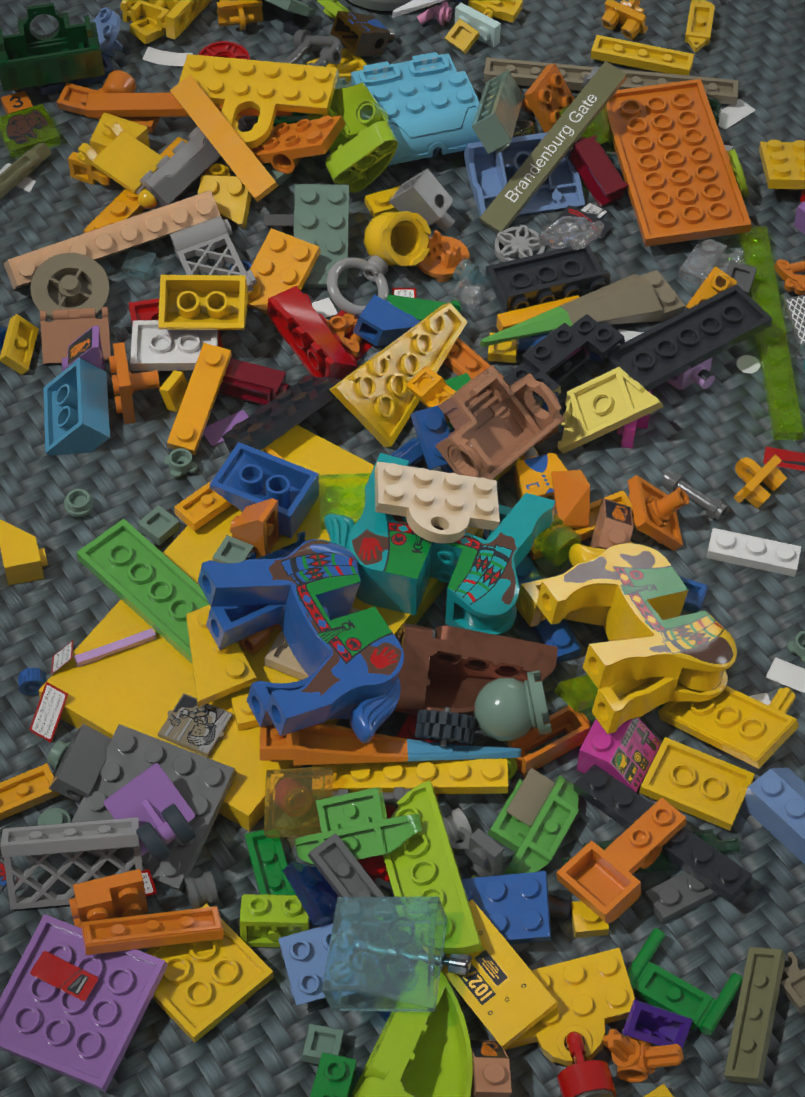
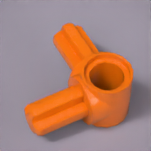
(639, 1058)

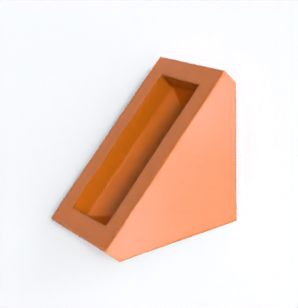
(571, 497)

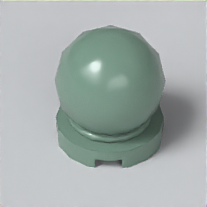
(510, 708)

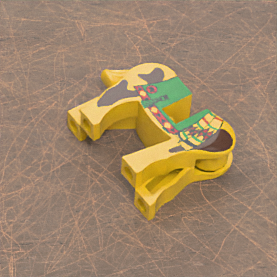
(651, 648)

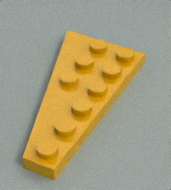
(378, 388)

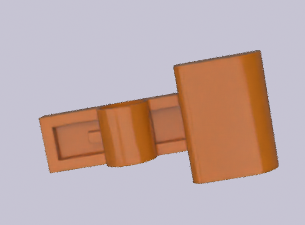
(605, 876)

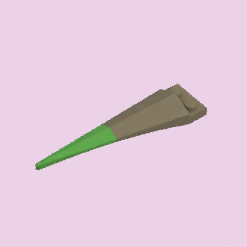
(625, 301)

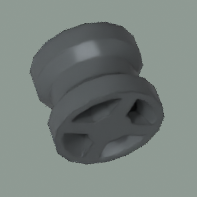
(201, 890)

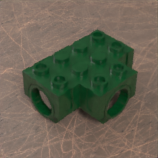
(40, 59)

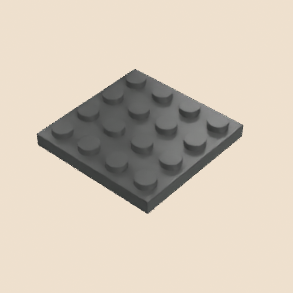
(197, 778)

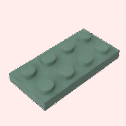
(323, 220)

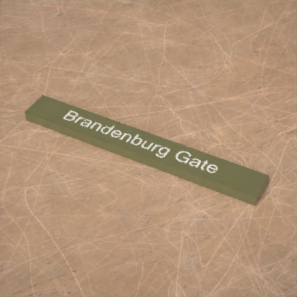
(553, 148)

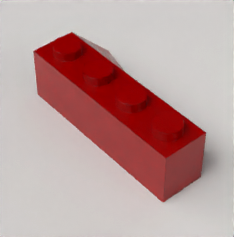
(309, 335)

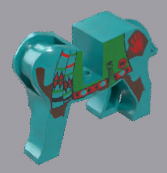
(480, 572)

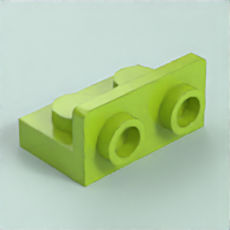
(269, 918)

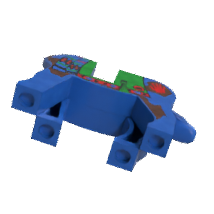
(347, 656)

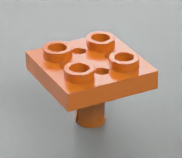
(548, 97)
(126, 383)
(656, 511)

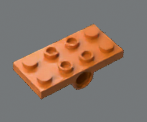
(297, 140)

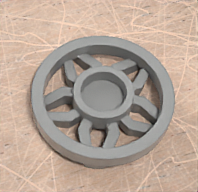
(517, 245)

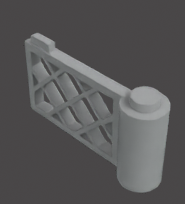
(202, 241)

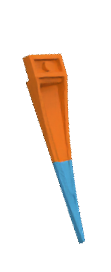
(340, 745)

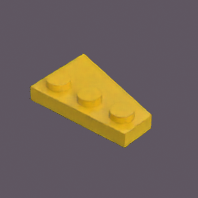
(215, 670)

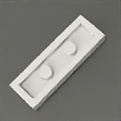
(753, 552)

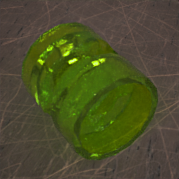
(556, 541)

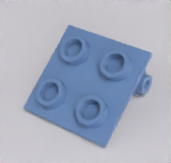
(306, 961)

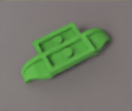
(360, 824)
(536, 843)

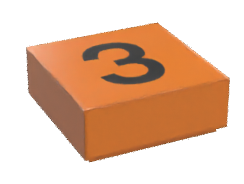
(16, 102)

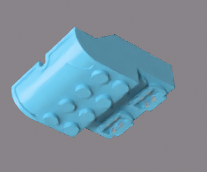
(425, 104)

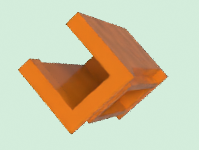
(568, 720)

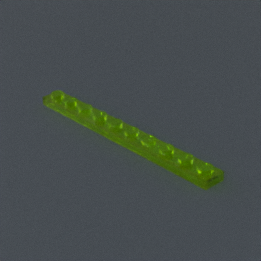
(772, 341)

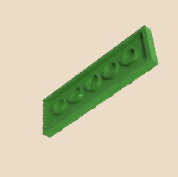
(145, 581)

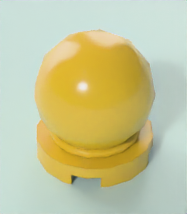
(398, 238)

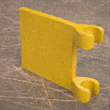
(123, 159)

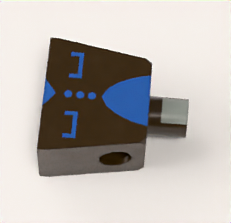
(362, 33)

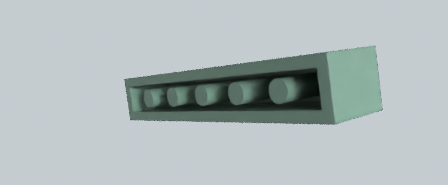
(498, 112)

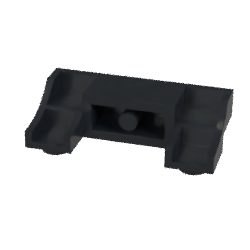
(564, 352)

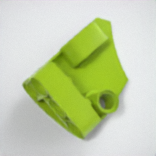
(364, 143)

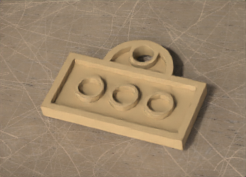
(436, 499)

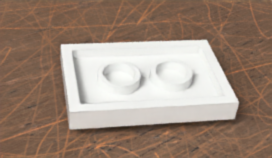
(166, 349)

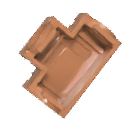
(495, 423)

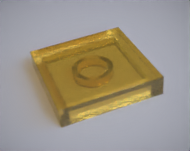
(292, 800)

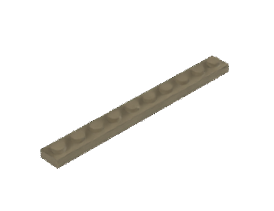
(528, 71)

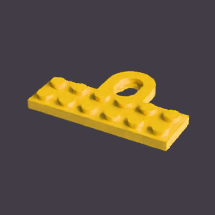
(262, 86)

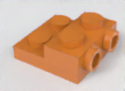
(109, 898)

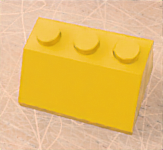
(203, 302)

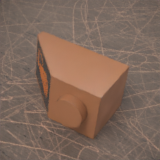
(612, 525)
(490, 1070)

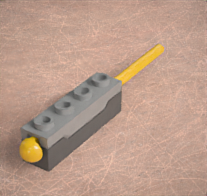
(178, 172)

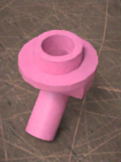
(440, 12)

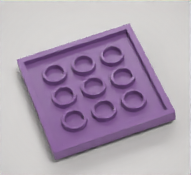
(70, 1034)

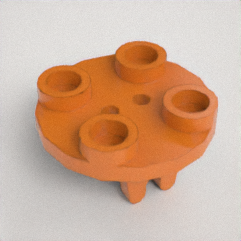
(443, 257)

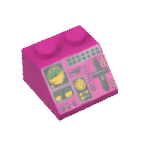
(622, 754)

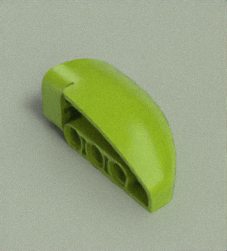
(421, 1053)

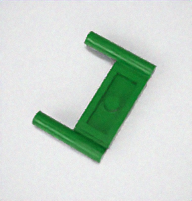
(674, 994)

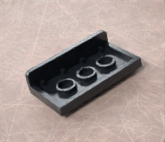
(546, 277)
(282, 413)

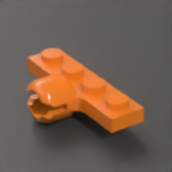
(74, 97)

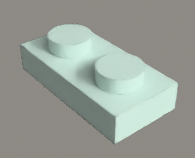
(487, 27)

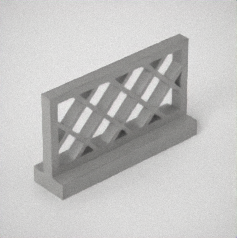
(65, 839)

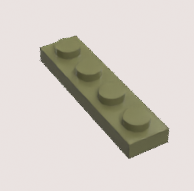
(755, 1015)

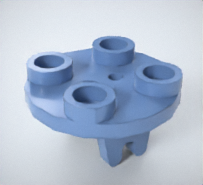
(108, 28)

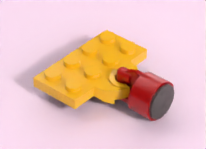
(588, 996)

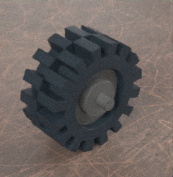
(445, 727)

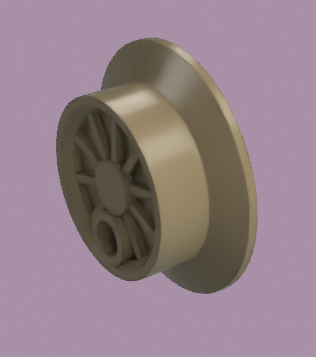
(69, 283)

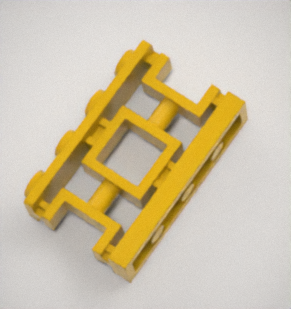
(170, 14)

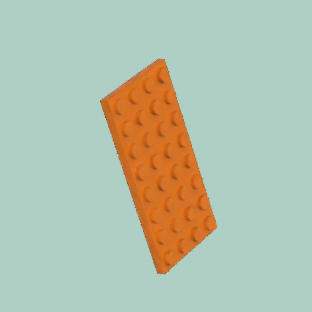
(675, 163)

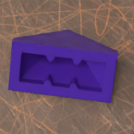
(656, 1025)

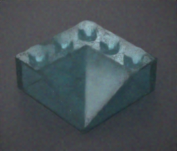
(385, 954)

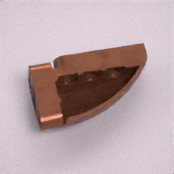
(460, 663)

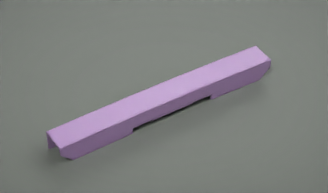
(112, 648)

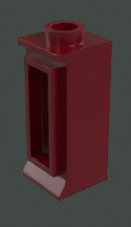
(597, 171)
(252, 382)

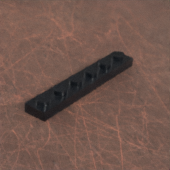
(683, 848)

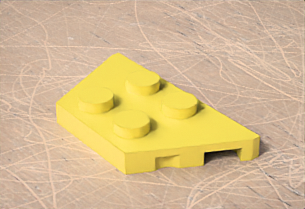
(603, 407)

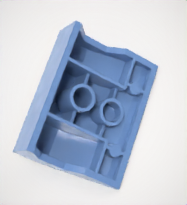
(493, 171)

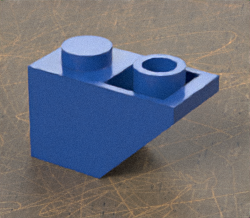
(383, 322)

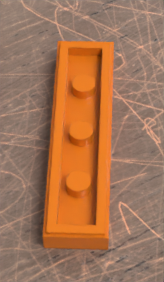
(151, 930)

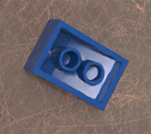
(257, 476)

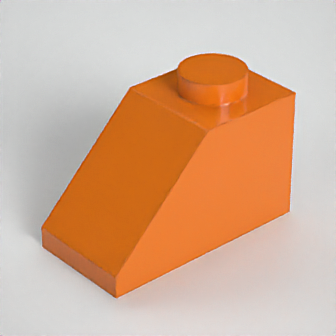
(258, 526)

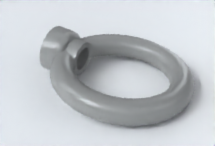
(373, 270)

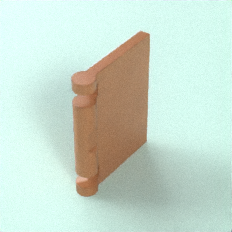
(67, 327)

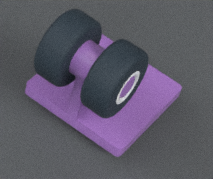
(160, 811)

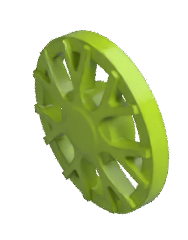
(739, 173)

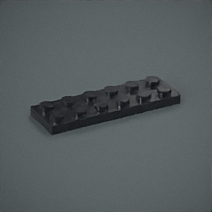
(689, 338)

